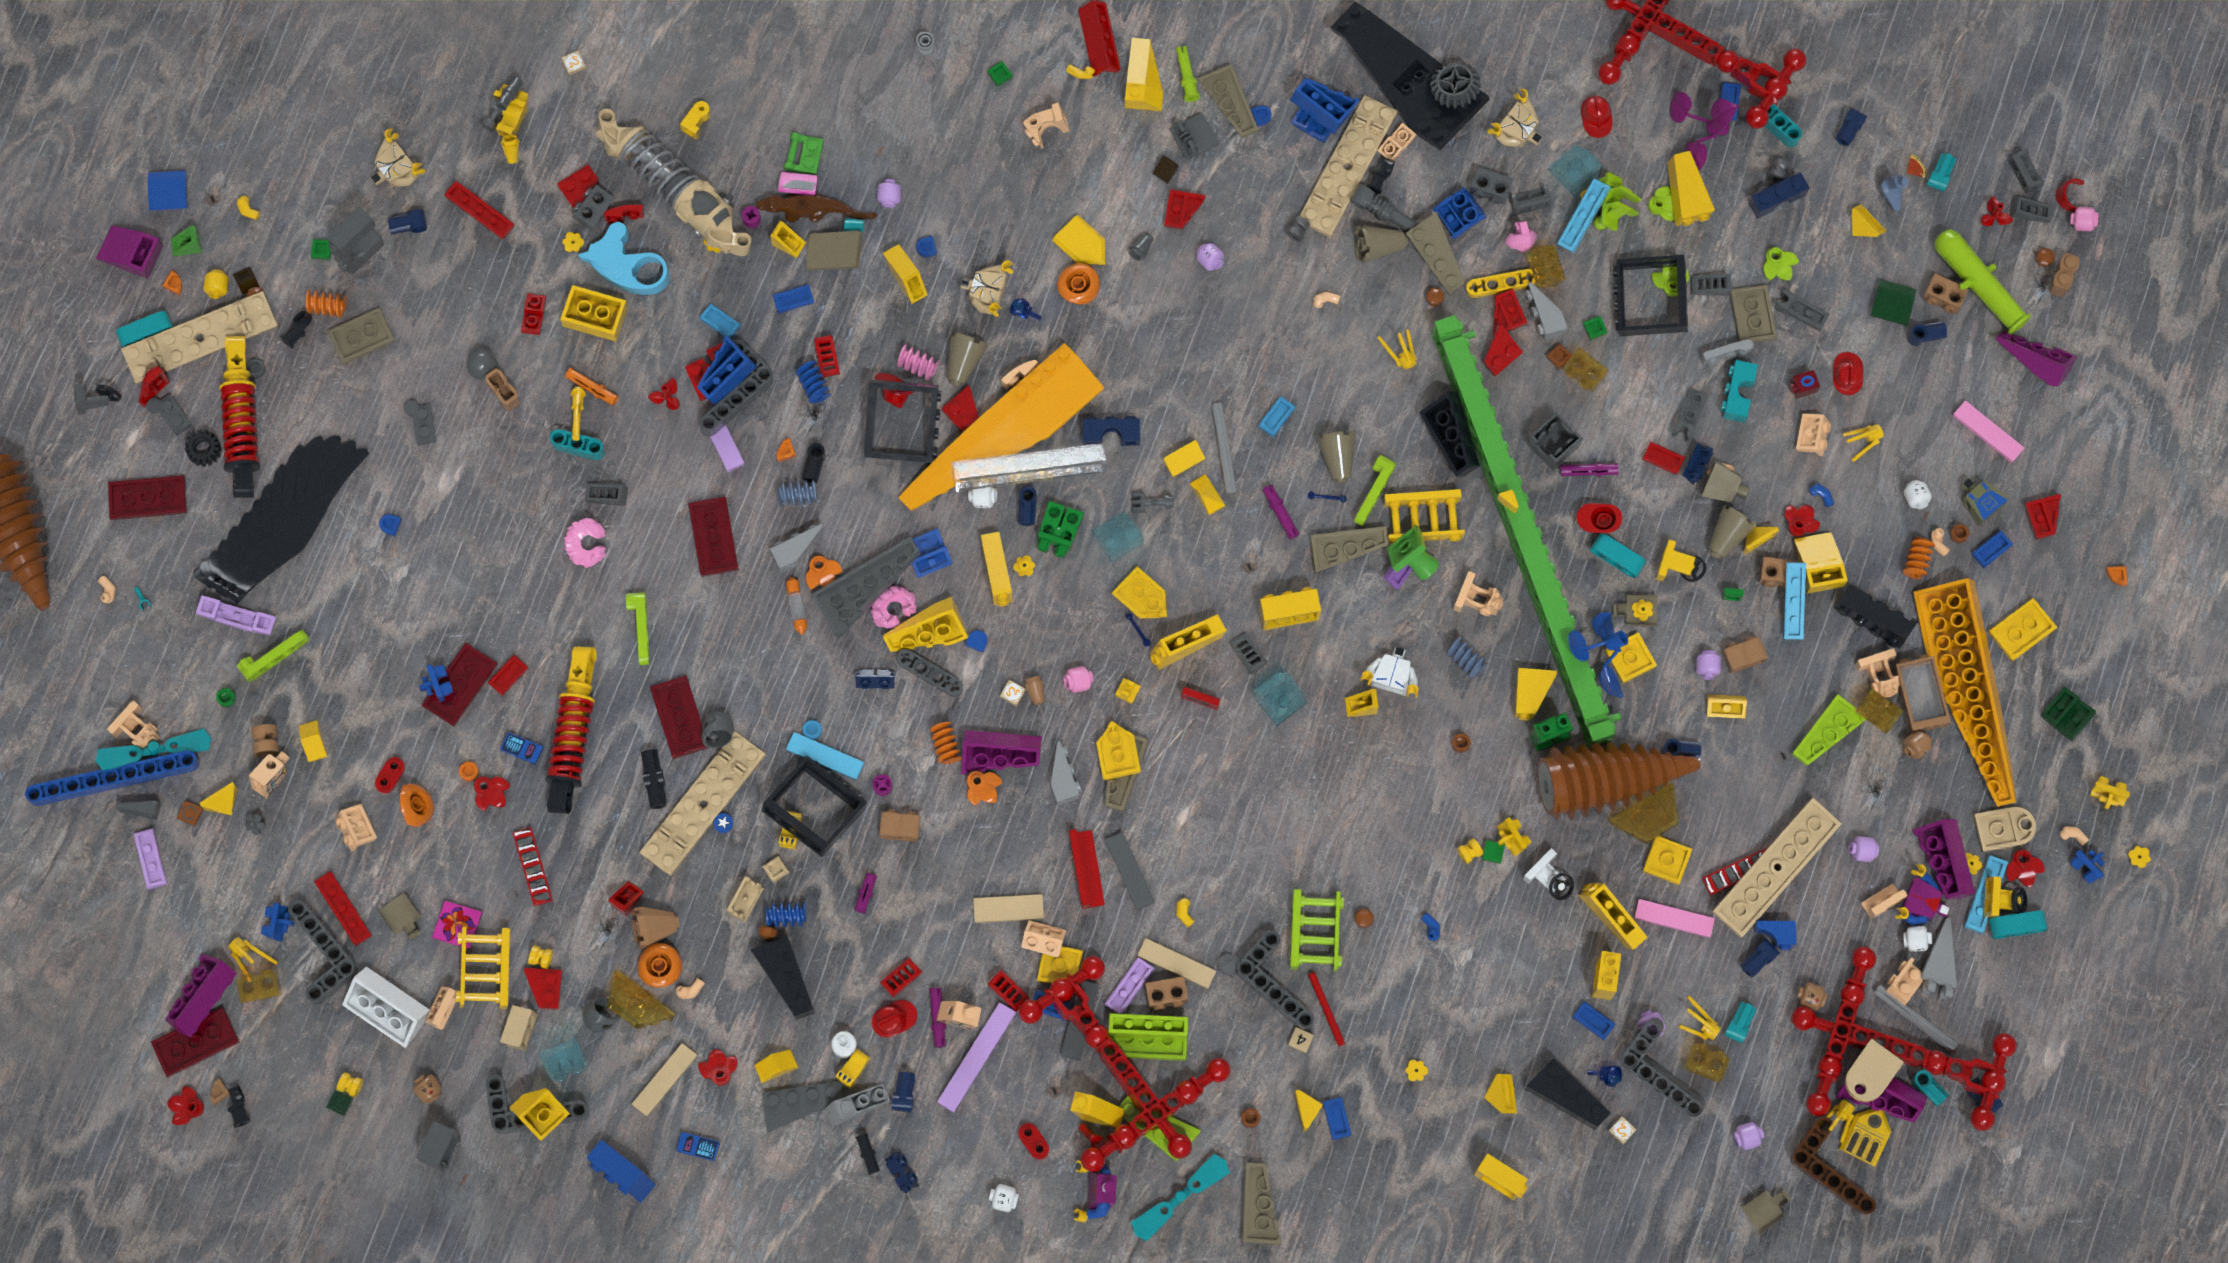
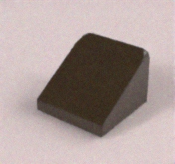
(1166, 169)
(245, 280)

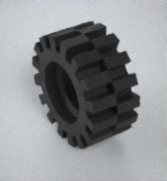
(203, 437)

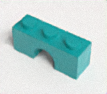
(1741, 375)

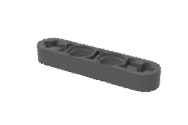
(928, 674)

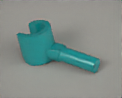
(141, 598)

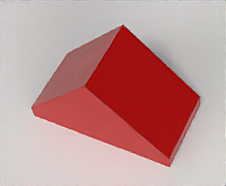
(626, 898)

